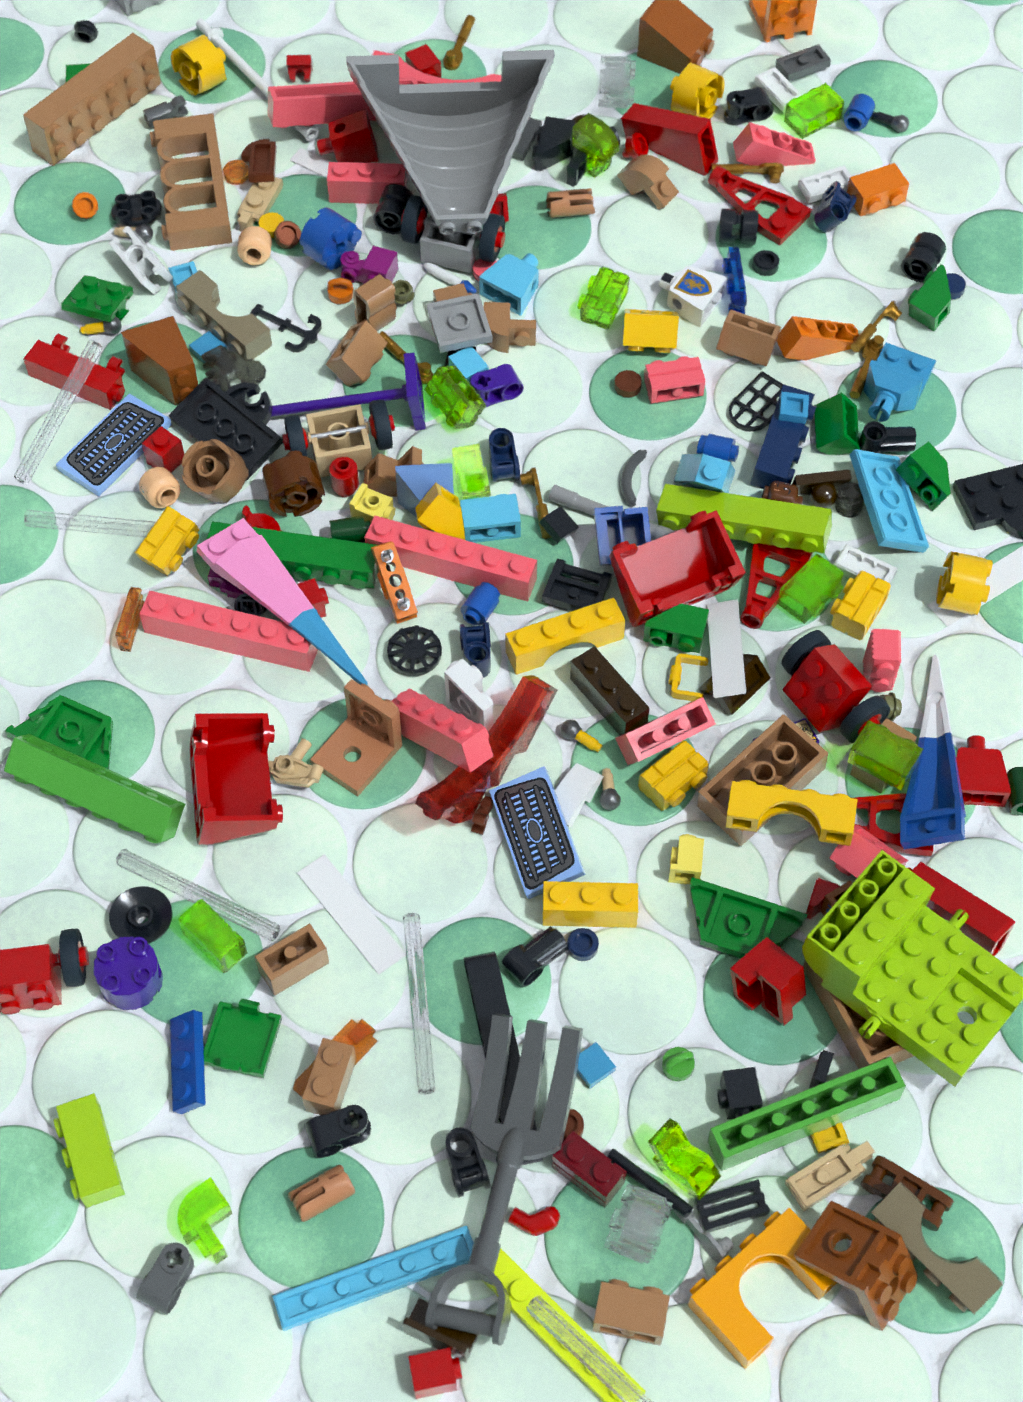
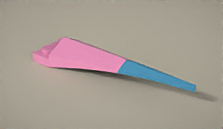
(255, 569)

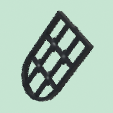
(758, 393)

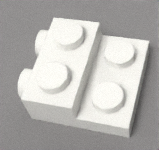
(466, 693)

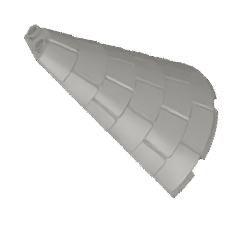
(454, 134)

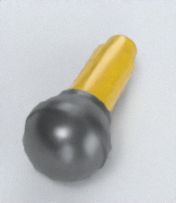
(104, 326)
(571, 730)

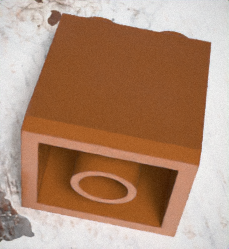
(673, 36)
(161, 358)

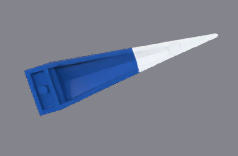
(934, 798)

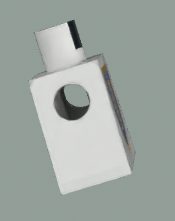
(693, 293)

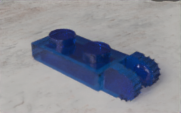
(735, 283)

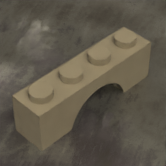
(242, 333)
(968, 1280)

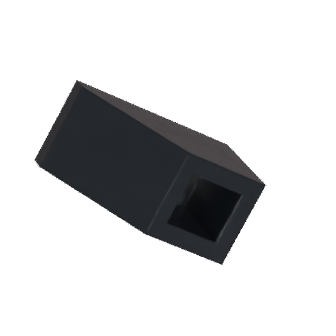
(553, 143)

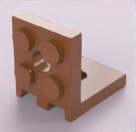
(873, 1265)

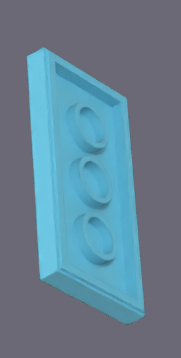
(888, 501)

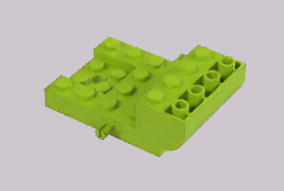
(912, 969)

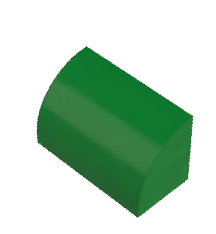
(836, 425)

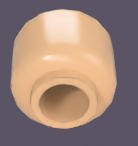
(254, 245)
(159, 487)

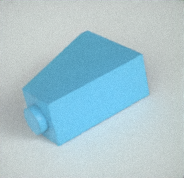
(705, 472)

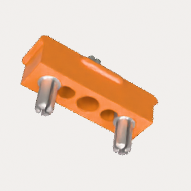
(402, 608)

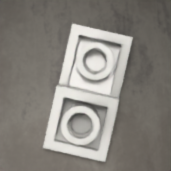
(575, 789)

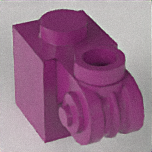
(378, 262)

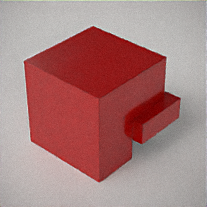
(769, 979)

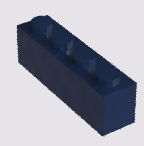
(781, 446)

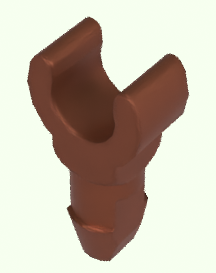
(481, 815)

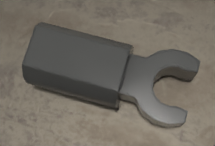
(165, 110)

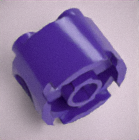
(128, 972)

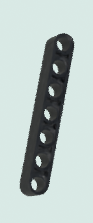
(490, 998)

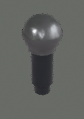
(898, 123)

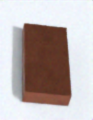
(262, 161)

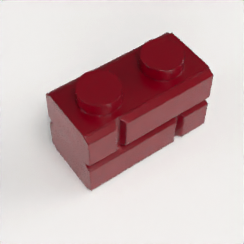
(588, 1169)

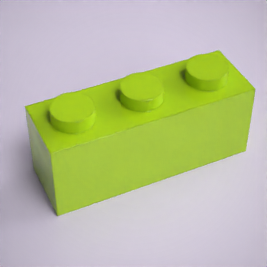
(88, 1151)

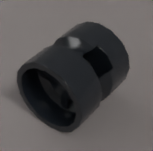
(390, 208)
(747, 226)
(923, 256)

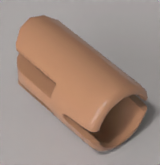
(570, 203)
(321, 1193)

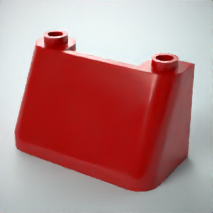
(676, 568)
(232, 776)

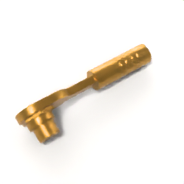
(454, 56)
(773, 169)
(890, 311)
(398, 352)
(870, 352)
(531, 478)

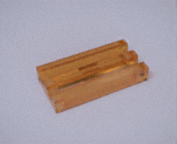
(129, 619)

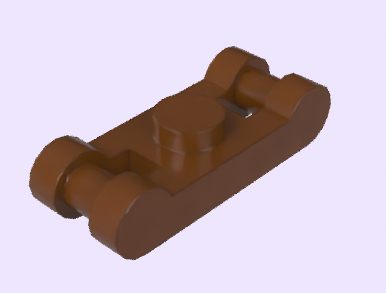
(921, 1189)

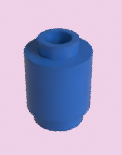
(859, 112)
(718, 447)
(480, 604)

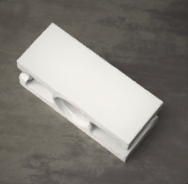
(141, 260)

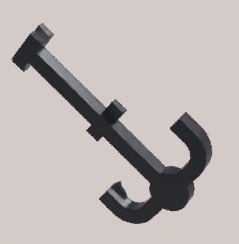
(309, 336)

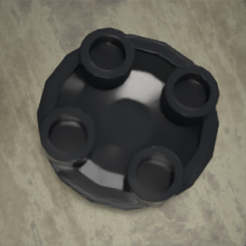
(136, 208)

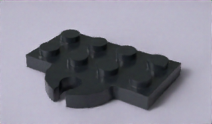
(230, 419)
(994, 499)

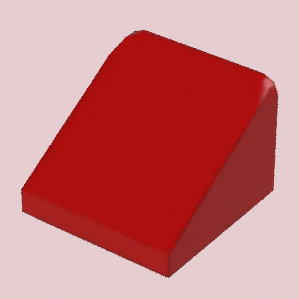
(820, 889)

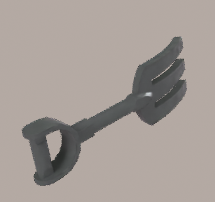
(512, 1143)

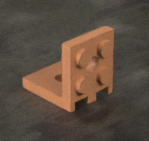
(370, 730)

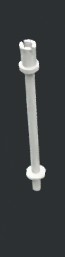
(216, 36)

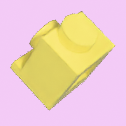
(371, 503)
(686, 859)

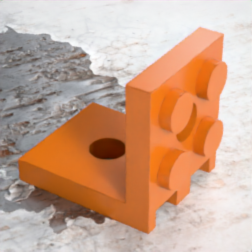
(783, 17)

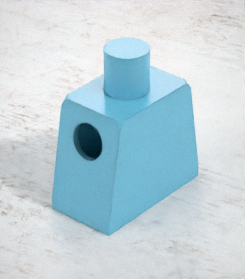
(511, 281)

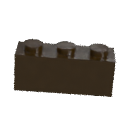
(608, 691)

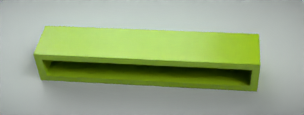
(749, 517)

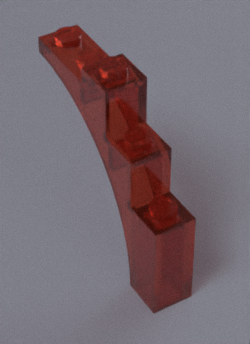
(511, 734)

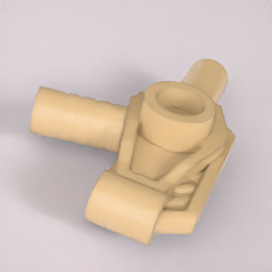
(292, 770)

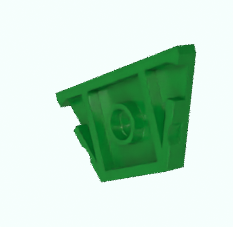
(70, 728)
(738, 921)

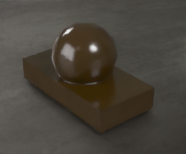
(822, 486)

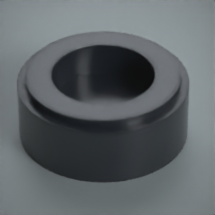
(766, 263)

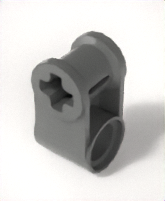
(164, 1282)

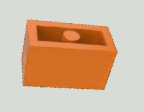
(878, 189)

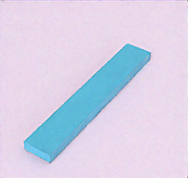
(373, 1278)

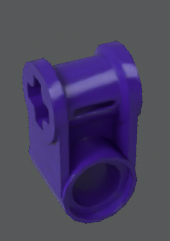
(498, 384)

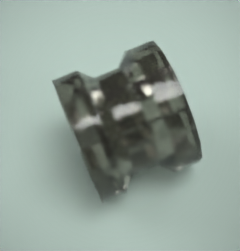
(851, 492)

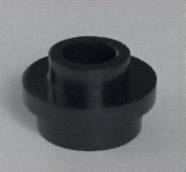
(85, 30)

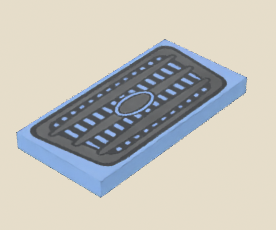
(112, 445)
(536, 831)

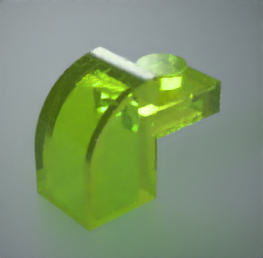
(597, 141)
(469, 471)
(682, 1162)
(197, 1216)

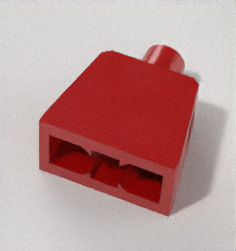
(351, 139)
(982, 774)

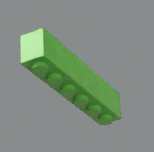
(94, 788)
(805, 1113)

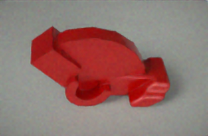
(260, 520)

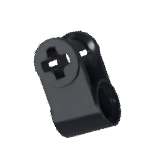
(749, 105)
(335, 1132)
(467, 1167)

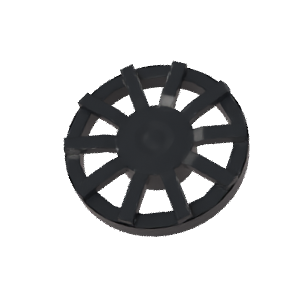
(414, 650)

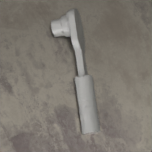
(716, 1249)

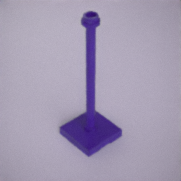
(410, 392)

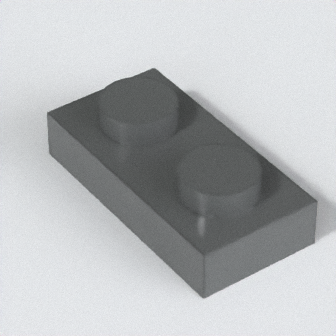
(803, 62)

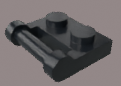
(573, 593)

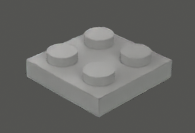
(459, 323)

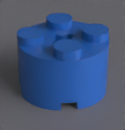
(329, 237)

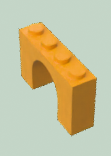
(719, 1298)

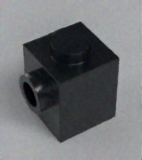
(739, 1092)

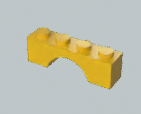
(534, 644)
(828, 814)

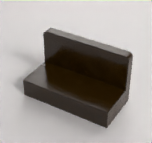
(755, 678)
(458, 1341)

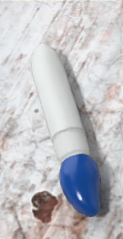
(448, 277)

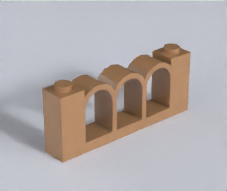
(198, 226)

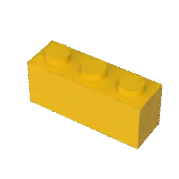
(590, 904)

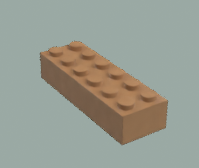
(92, 99)

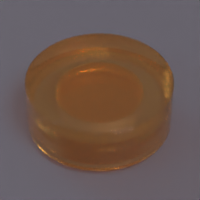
(236, 172)

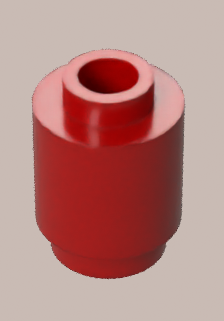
(344, 476)

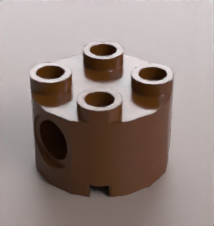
(293, 484)

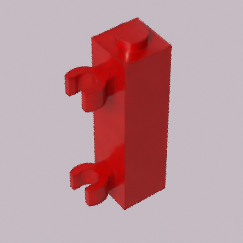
(54, 364)

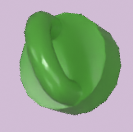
(678, 1064)

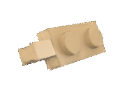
(258, 202)
(828, 1174)

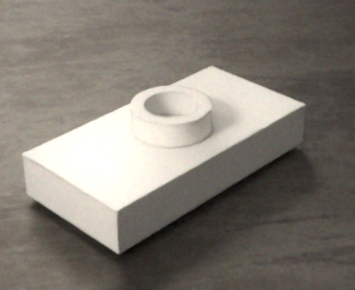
(777, 87)
(815, 185)
(853, 561)

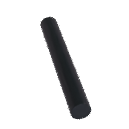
(650, 1183)

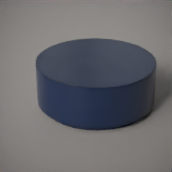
(956, 285)
(582, 944)

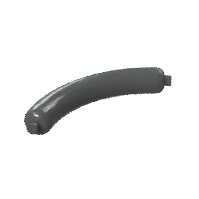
(627, 473)

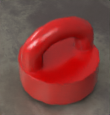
(635, 146)

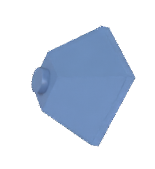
(416, 480)

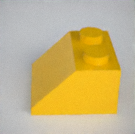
(650, 329)

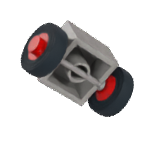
(454, 250)

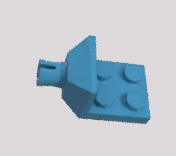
(896, 380)

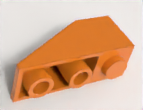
(814, 338)

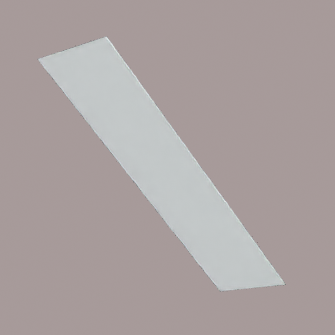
(1003, 576)
(726, 649)
(351, 914)

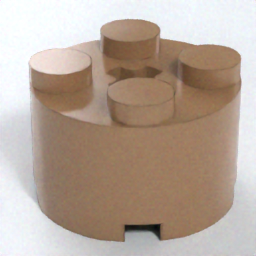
(214, 470)

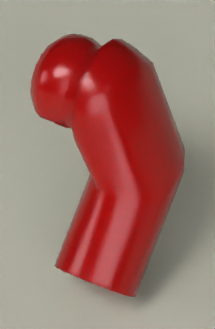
(536, 1223)

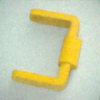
(675, 676)

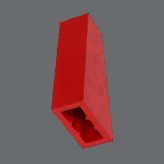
(674, 135)
(985, 923)

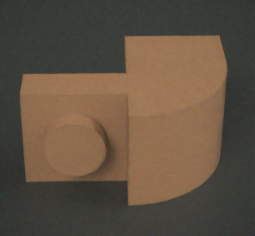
(649, 175)
(507, 330)
(381, 473)

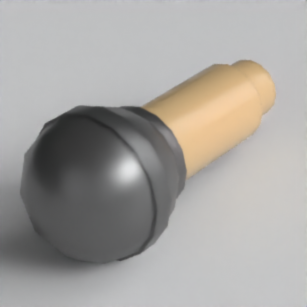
(143, 231)
(610, 798)

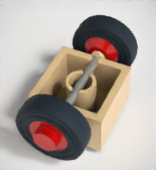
(340, 434)

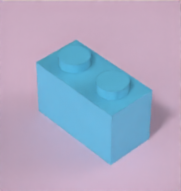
(491, 518)

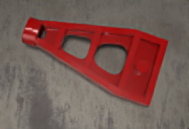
(781, 223)
(759, 606)
(879, 803)

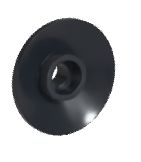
(139, 903)

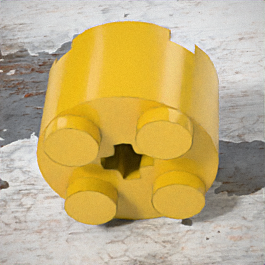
(199, 65)
(696, 91)
(963, 583)

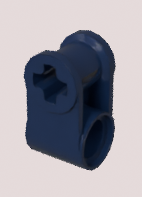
(834, 207)
(503, 459)
(476, 646)

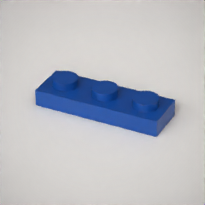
(187, 1062)

